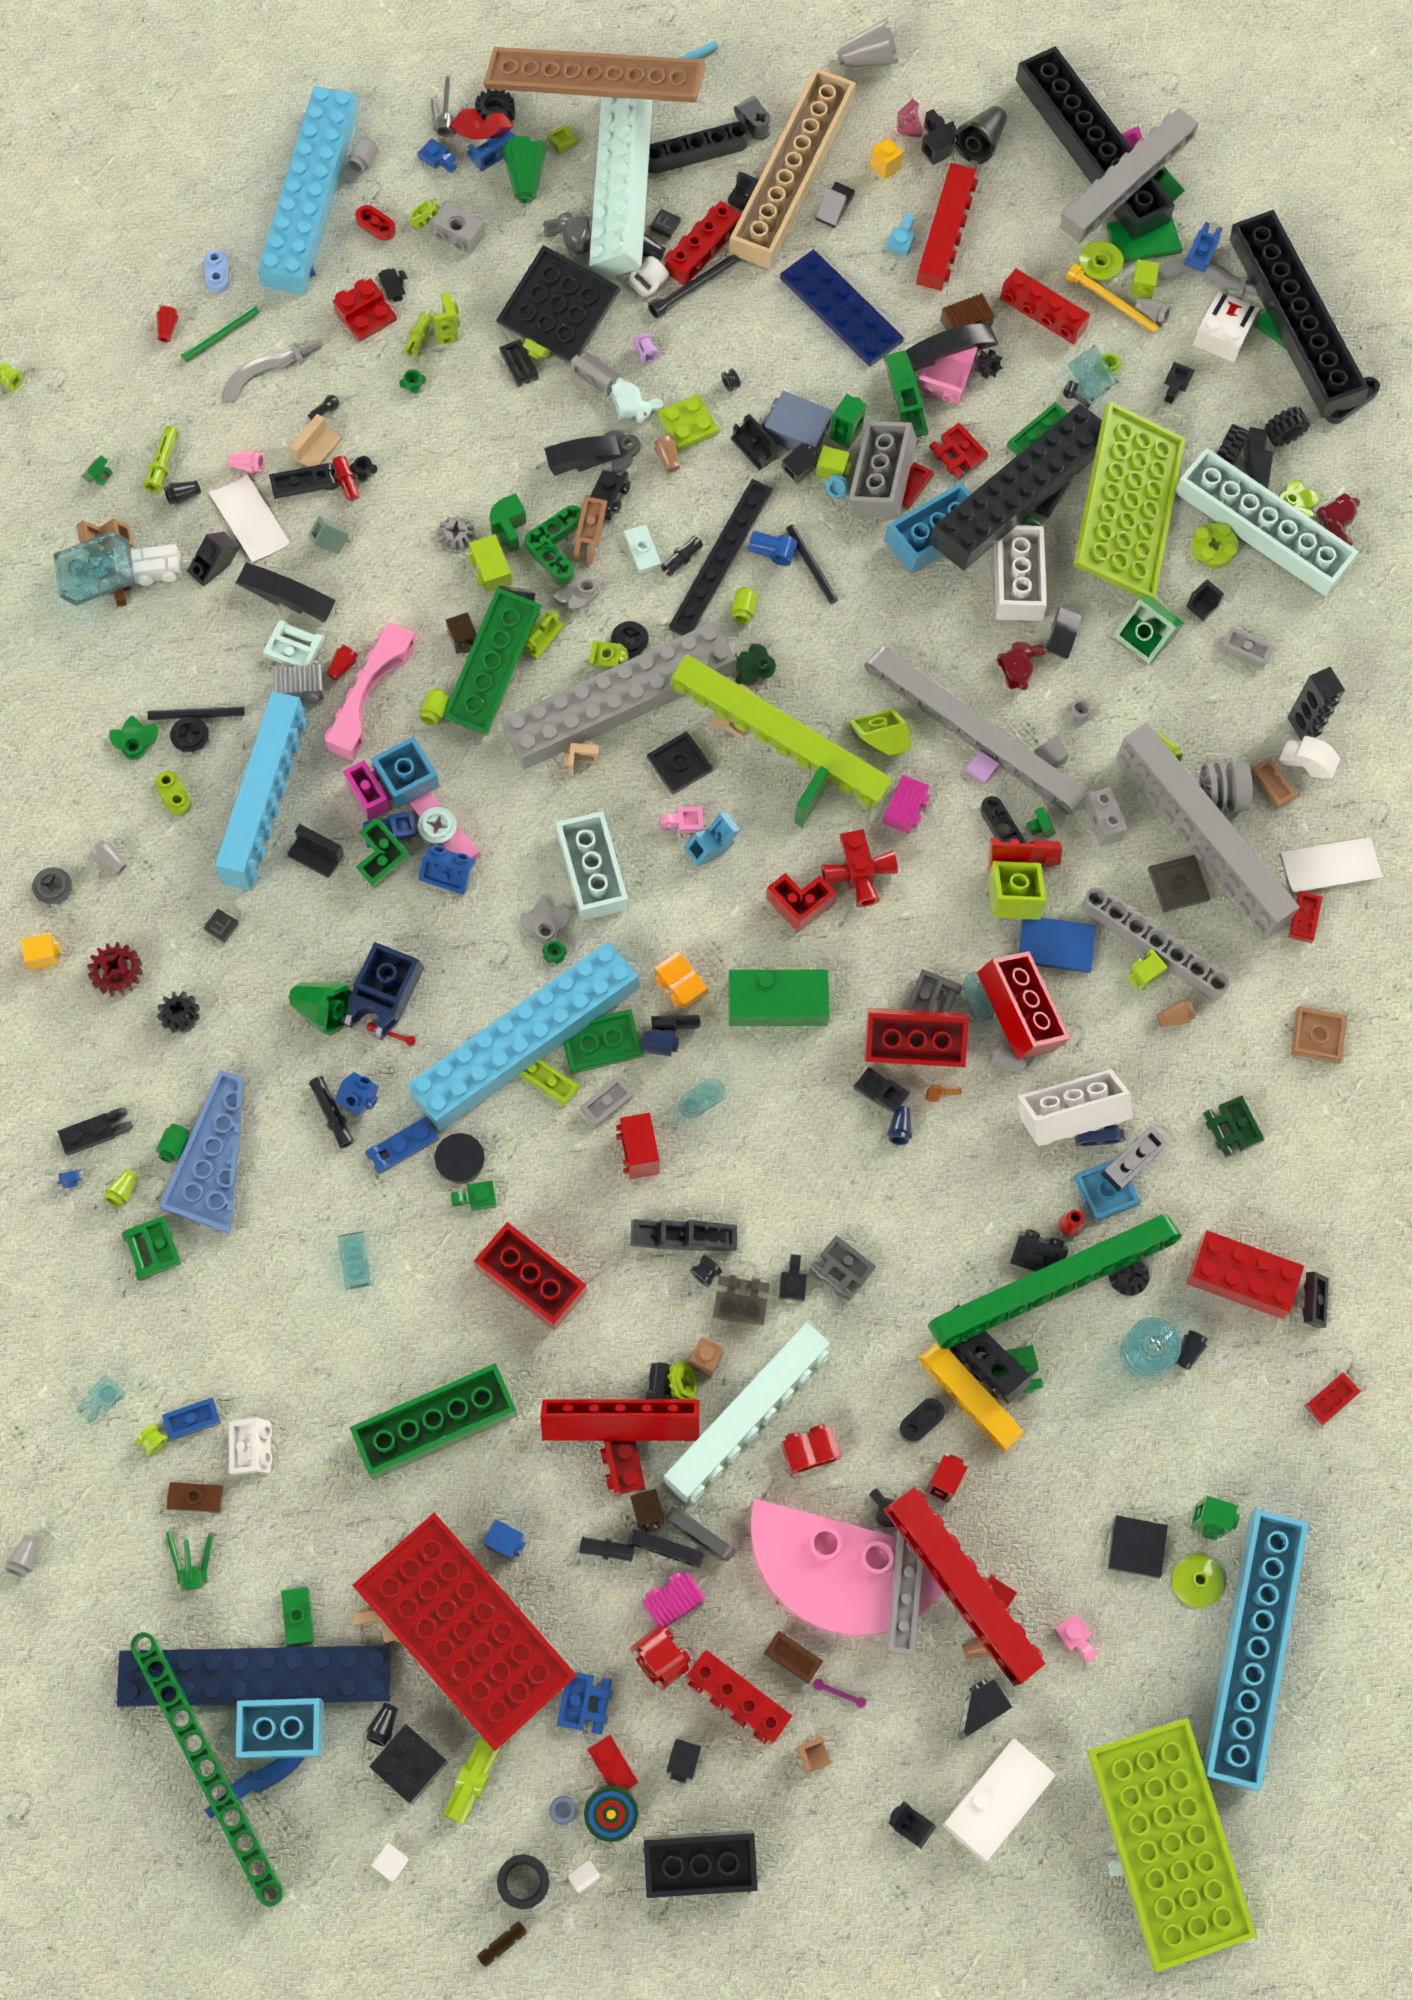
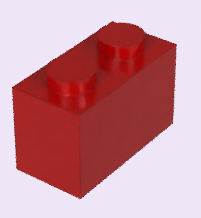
(946, 1478)

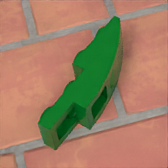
(906, 391)

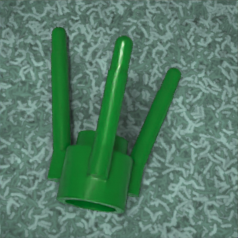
(191, 1576)

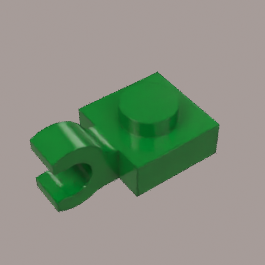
(479, 1196)

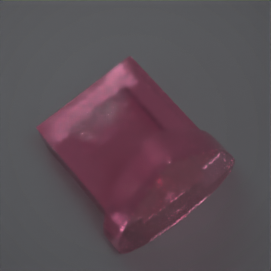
(908, 120)

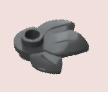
(627, 453)

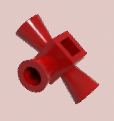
(859, 867)

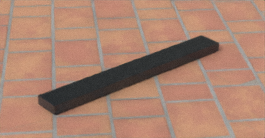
(720, 558)

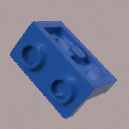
(446, 869)

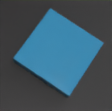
(1101, 1196)

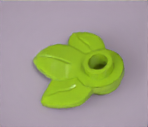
(1299, 498)

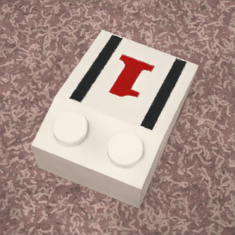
(1225, 326)

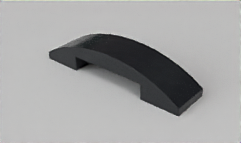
(950, 342)

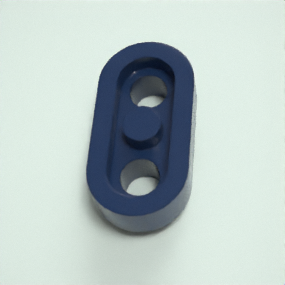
(1108, 1136)

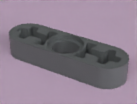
(700, 1534)

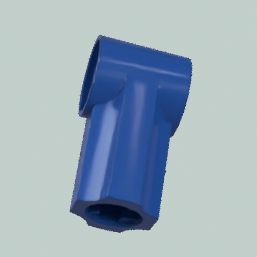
(779, 549)

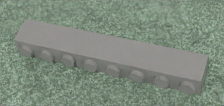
(1128, 175)

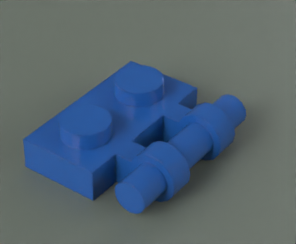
(576, 1700)

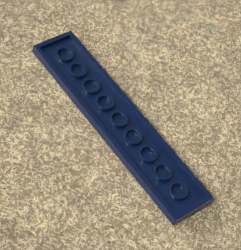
(246, 1674)

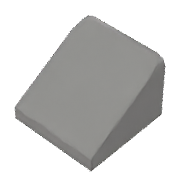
(1052, 752)

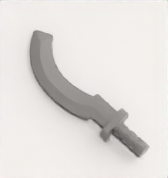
(1213, 272)
(264, 363)

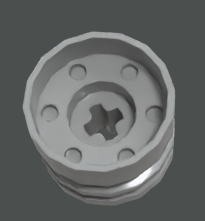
(1229, 785)

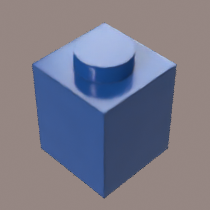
(504, 1540)

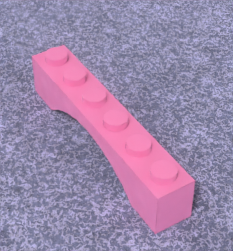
(390, 652)

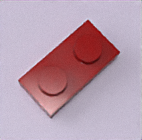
(612, 1763)

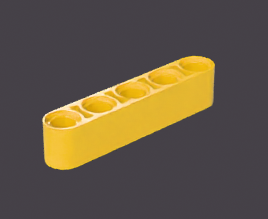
(971, 1396)

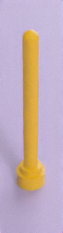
(1077, 275)

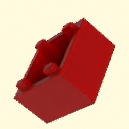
(638, 1146)

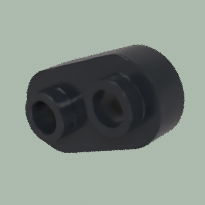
(920, 1420)

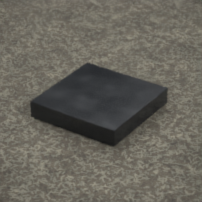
(679, 762)
(1137, 1547)

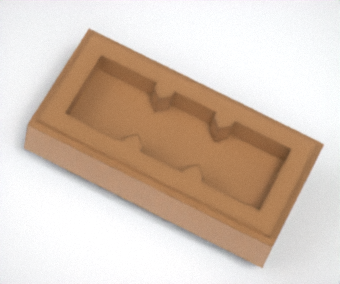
(1273, 783)

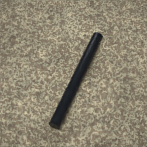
(812, 565)
(198, 713)

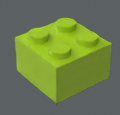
(1016, 890)

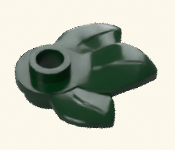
(750, 665)

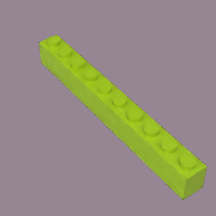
(779, 730)

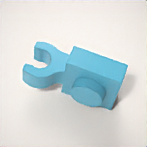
(901, 238)

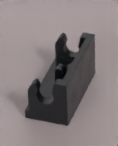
(754, 442)

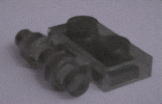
(741, 1307)

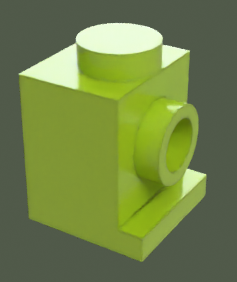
(600, 651)
(1146, 970)

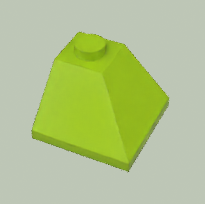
(884, 731)

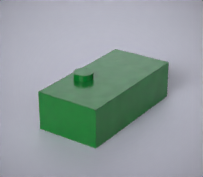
(778, 997)

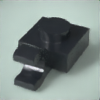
(1177, 379)
(792, 1283)

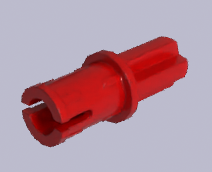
(346, 477)

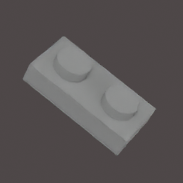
(1247, 647)
(607, 1101)

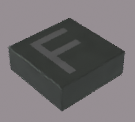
(665, 223)
(221, 925)

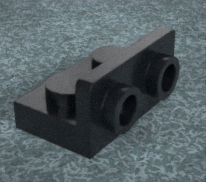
(611, 488)
(1037, 1252)

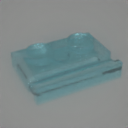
(1093, 373)

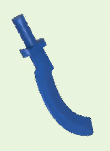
(261, 1779)

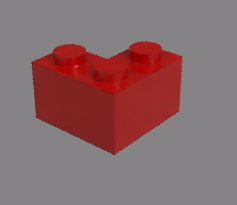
(798, 905)

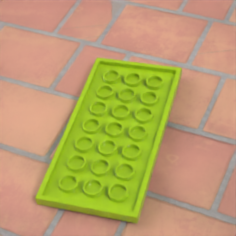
(1129, 501)
(1171, 1844)

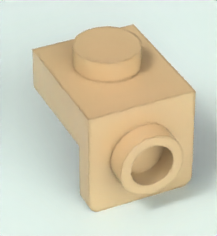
(584, 753)

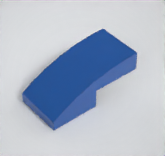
(400, 824)

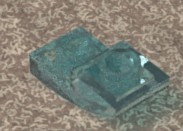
(354, 1260)

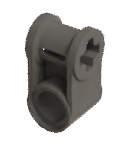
(754, 116)

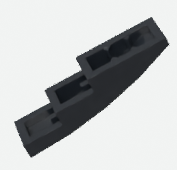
(286, 591)
(683, 1235)

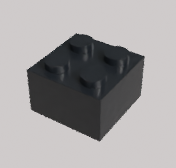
(408, 1764)

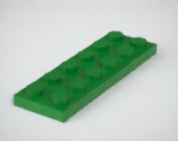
(492, 661)

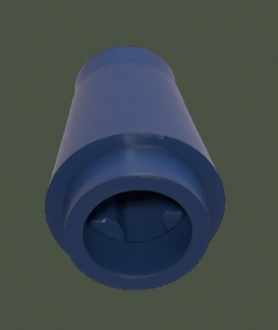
(900, 1127)

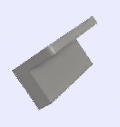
(594, 373)

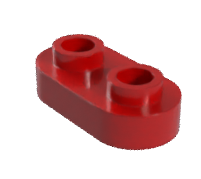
(377, 223)

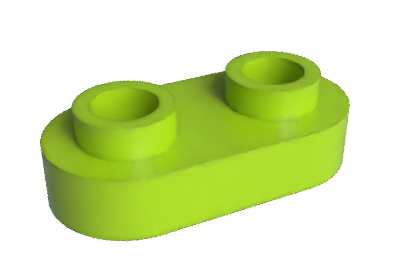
(173, 791)

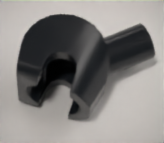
(882, 1503)

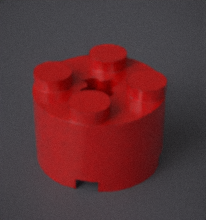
(660, 1657)

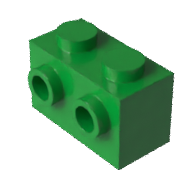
(1214, 1518)

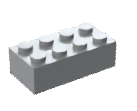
(882, 469)

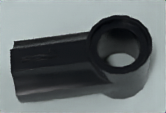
(659, 1382)

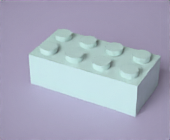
(592, 866)

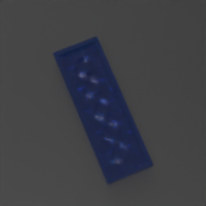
(841, 307)

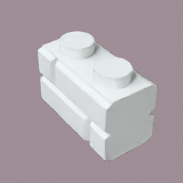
(156, 564)

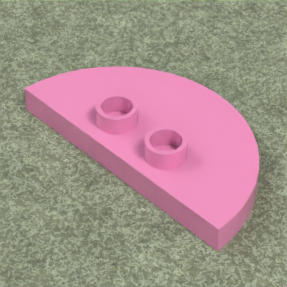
(829, 1570)

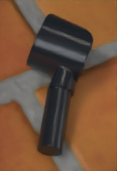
(1070, 392)

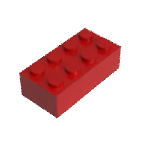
(1023, 1005)
(916, 1037)
(1245, 1274)
(530, 1276)

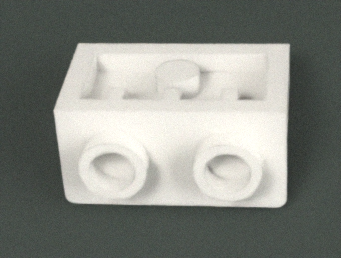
(250, 1446)

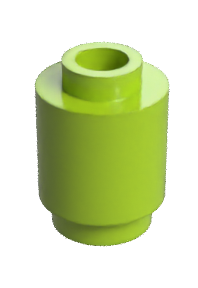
(744, 605)
(434, 706)

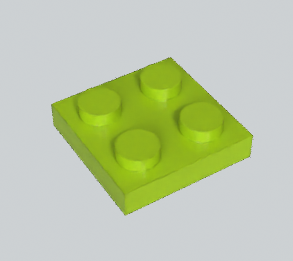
(688, 422)

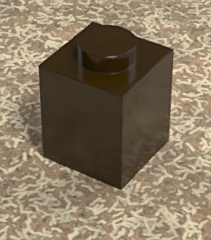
(461, 632)
(647, 1510)

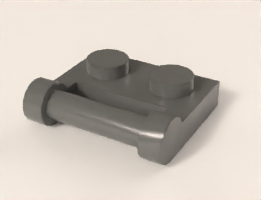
(927, 991)

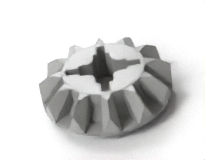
(462, 539)

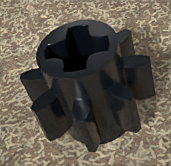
(988, 363)

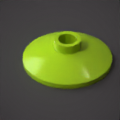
(1104, 254)
(1185, 1583)

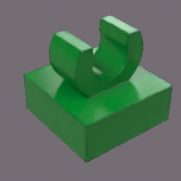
(95, 469)
(1041, 824)

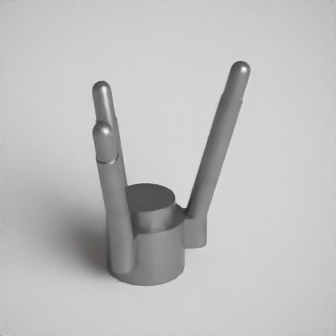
(443, 122)

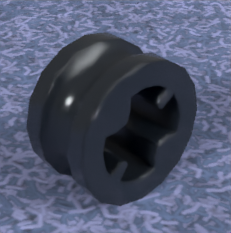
(730, 379)

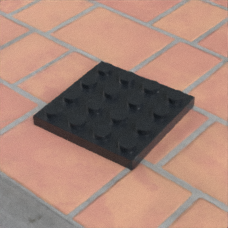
(558, 304)

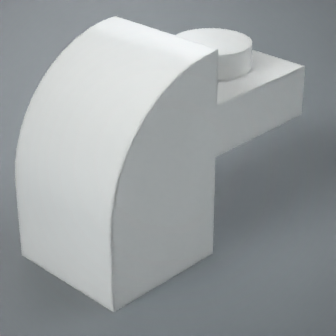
(1312, 754)

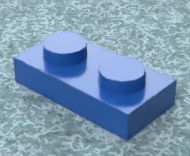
(191, 1419)

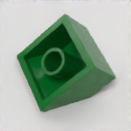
(1148, 628)

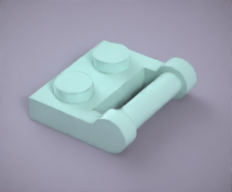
(289, 651)

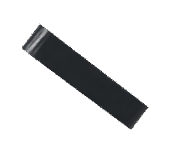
(697, 147)

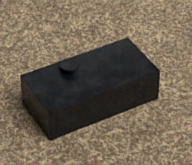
(700, 1863)

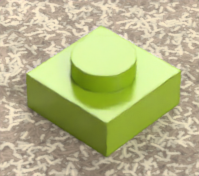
(536, 350)

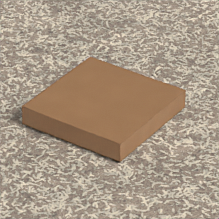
(1318, 1035)

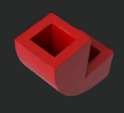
(472, 125)

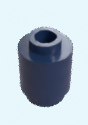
(660, 1042)

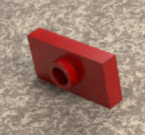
(917, 480)
(1305, 920)
(1332, 1398)

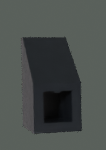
(212, 557)

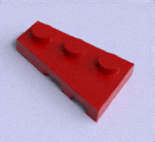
(1037, 851)

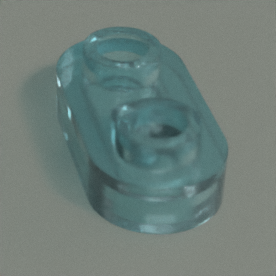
(977, 997)
(700, 1097)

